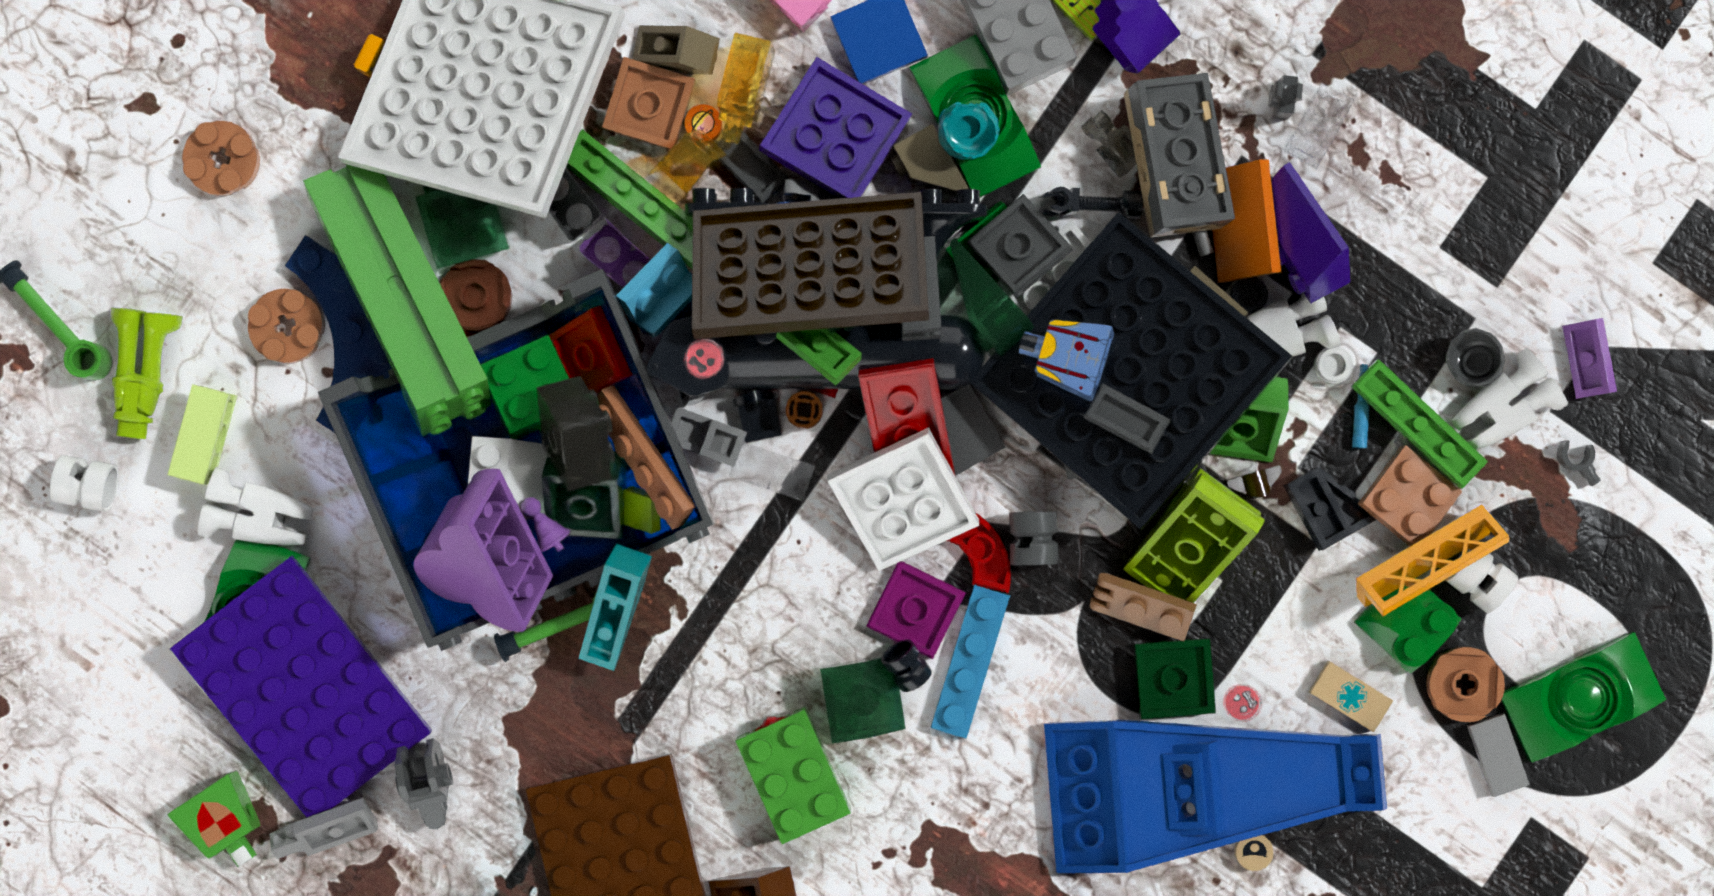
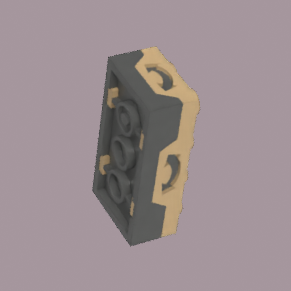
(1179, 155)

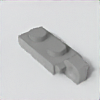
(324, 830)

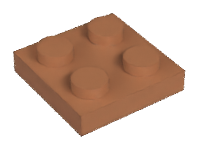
(648, 103)
(1409, 496)

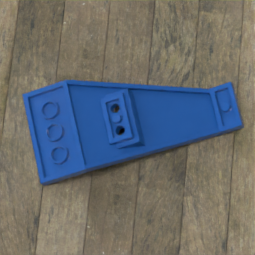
(1125, 792)

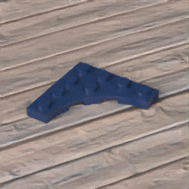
(354, 340)

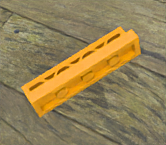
(1430, 554)

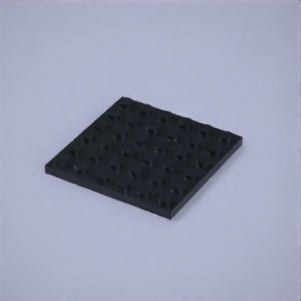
(1170, 350)

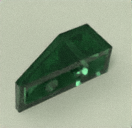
(988, 307)

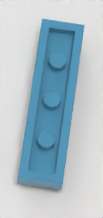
(970, 661)

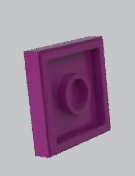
(915, 608)

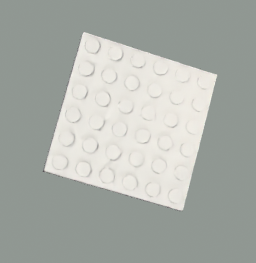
(483, 96)

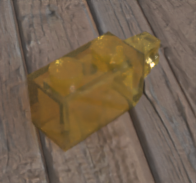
(744, 84)

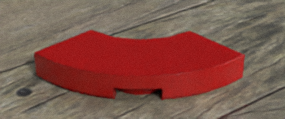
(986, 556)

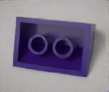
(1307, 238)

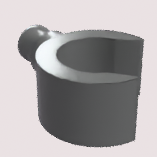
(1585, 468)

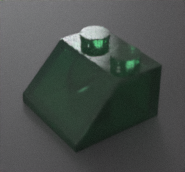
(587, 510)
(861, 700)

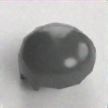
(1475, 357)

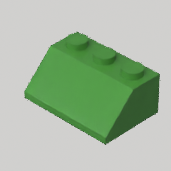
(1260, 427)

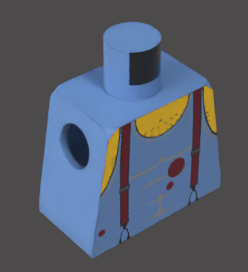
(1070, 355)

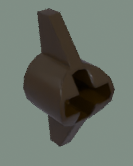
(1255, 484)

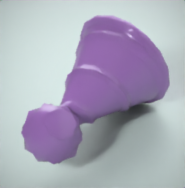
(548, 532)

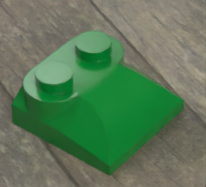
(1412, 630)

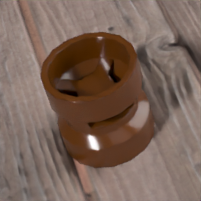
(802, 414)

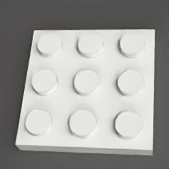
(903, 499)

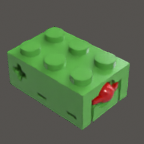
(793, 775)

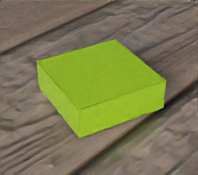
(640, 510)

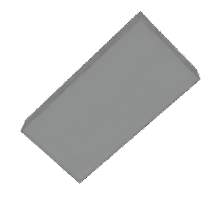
(1498, 755)

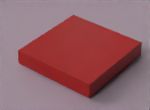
(591, 350)

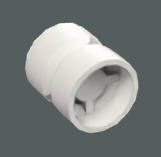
(77, 481)
(1493, 590)

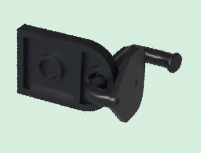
(669, 365)

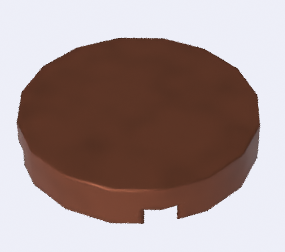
(477, 294)

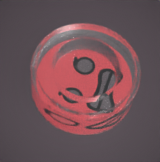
(704, 358)
(1242, 702)

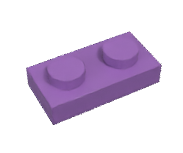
(1589, 358)

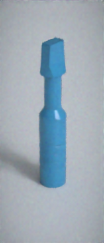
(1361, 418)

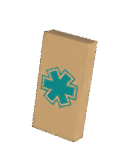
(1350, 696)

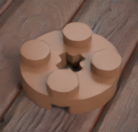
(210, 139)
(305, 335)
(1478, 701)

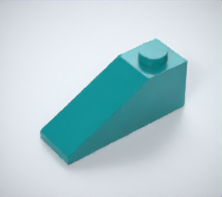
(614, 606)

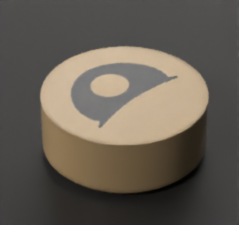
(1254, 853)

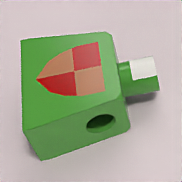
(219, 819)

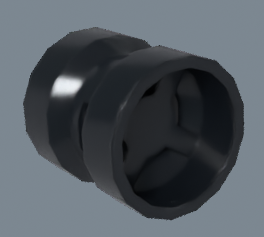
(905, 664)

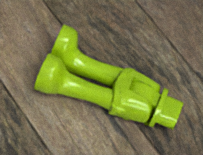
(138, 393)

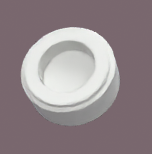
(1333, 365)

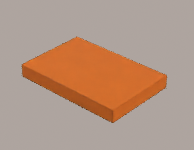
(1250, 241)

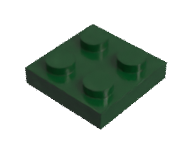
(1174, 678)

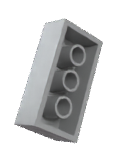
(1021, 39)

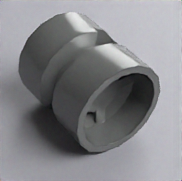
(1033, 538)

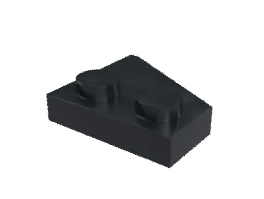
(1326, 507)

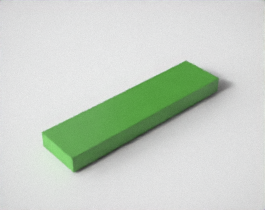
(1419, 424)

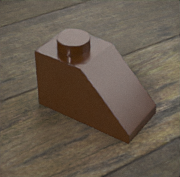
(760, 882)

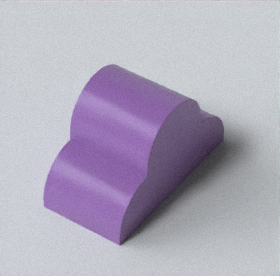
(485, 554)

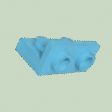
(657, 291)

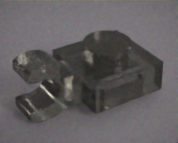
(1116, 142)

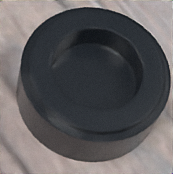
(1249, 294)

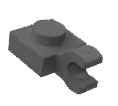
(1284, 96)

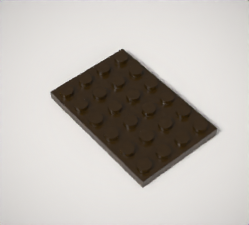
(809, 265)

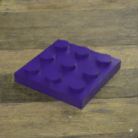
(835, 131)

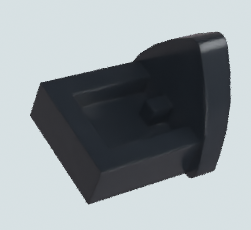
(758, 414)

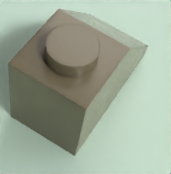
(676, 48)
(927, 162)

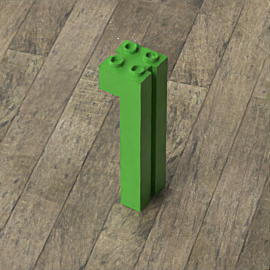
(400, 297)

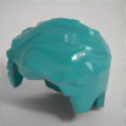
(967, 130)

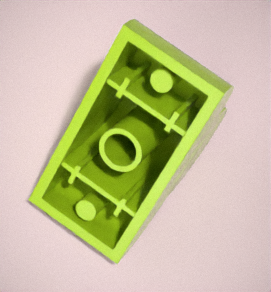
(1194, 538)

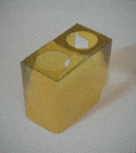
(691, 160)

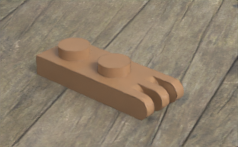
(1142, 606)

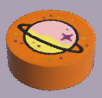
(704, 118)

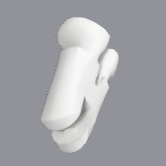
(1280, 324)
(1503, 408)
(260, 512)

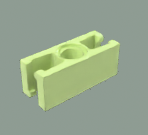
(202, 434)

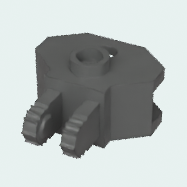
(424, 782)

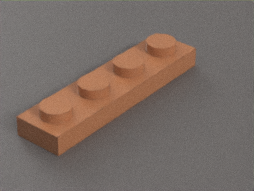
(645, 460)

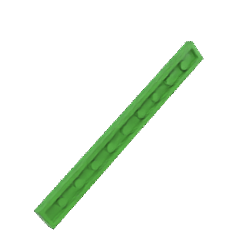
(669, 224)

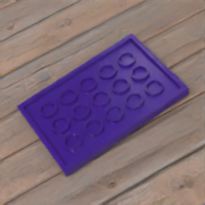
(301, 688)

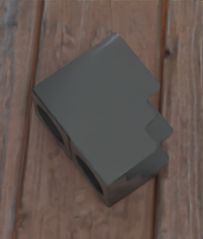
(573, 197)

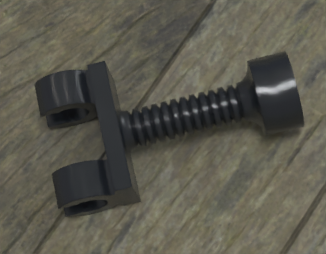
(1070, 202)

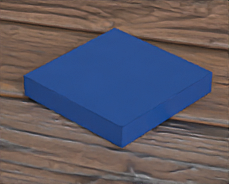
(878, 38)

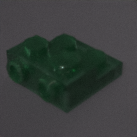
(460, 226)

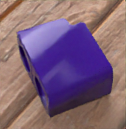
(1134, 31)

